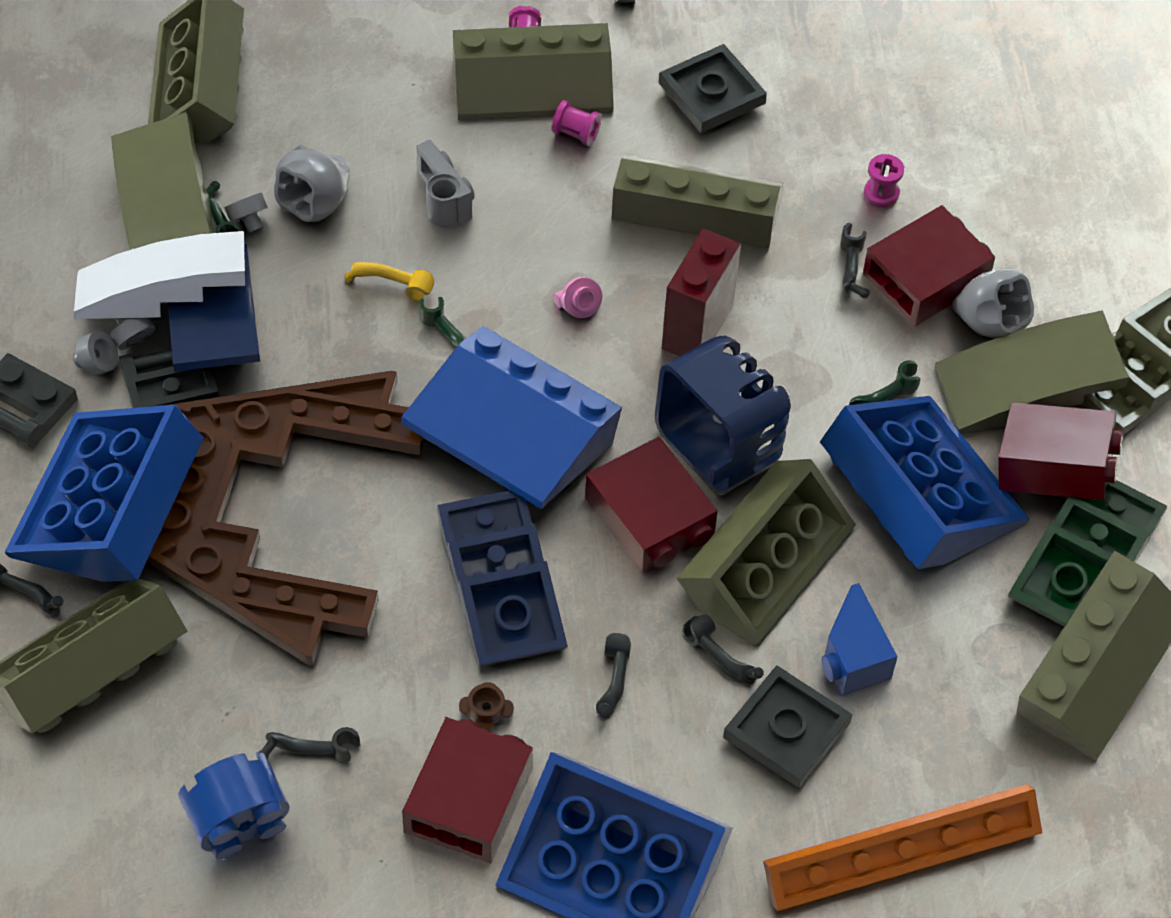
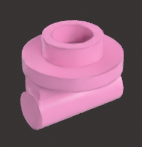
(580, 297)

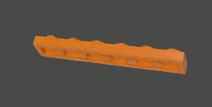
(902, 847)

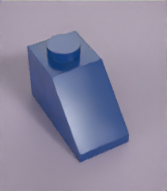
(857, 646)

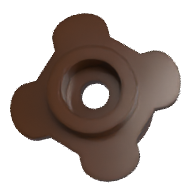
(486, 694)

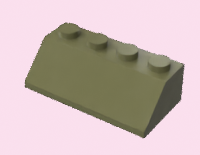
(199, 66)
(532, 70)
(695, 198)
(767, 550)
(87, 653)
(1101, 657)

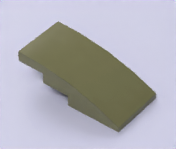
(161, 182)
(1146, 354)
(1031, 366)

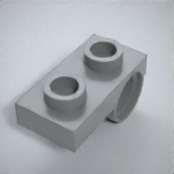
(447, 193)

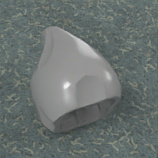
(311, 183)
(996, 303)

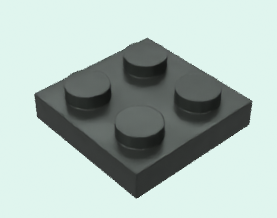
(712, 88)
(787, 726)

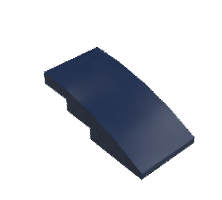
(215, 330)
(501, 578)

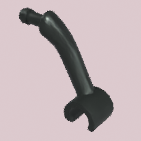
(852, 247)
(43, 598)
(616, 646)
(302, 746)

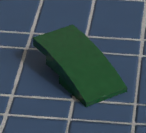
(1080, 546)

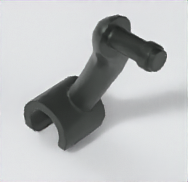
(698, 632)

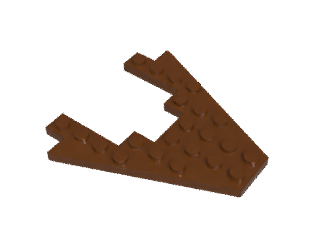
(218, 556)

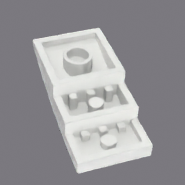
(164, 271)

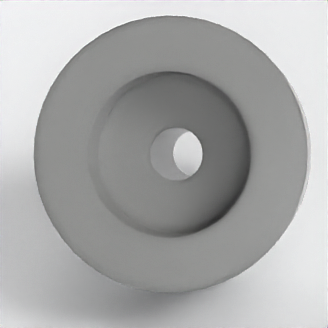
(247, 211)
(131, 331)
(96, 353)

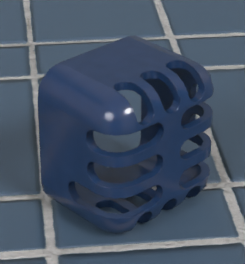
(709, 384)

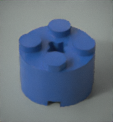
(234, 804)

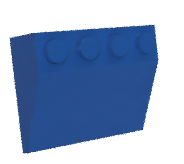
(513, 417)
(921, 479)
(107, 492)
(610, 848)

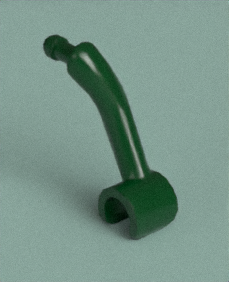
(217, 214)
(436, 317)
(904, 383)

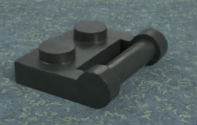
(164, 385)
(34, 395)

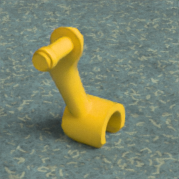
(418, 282)

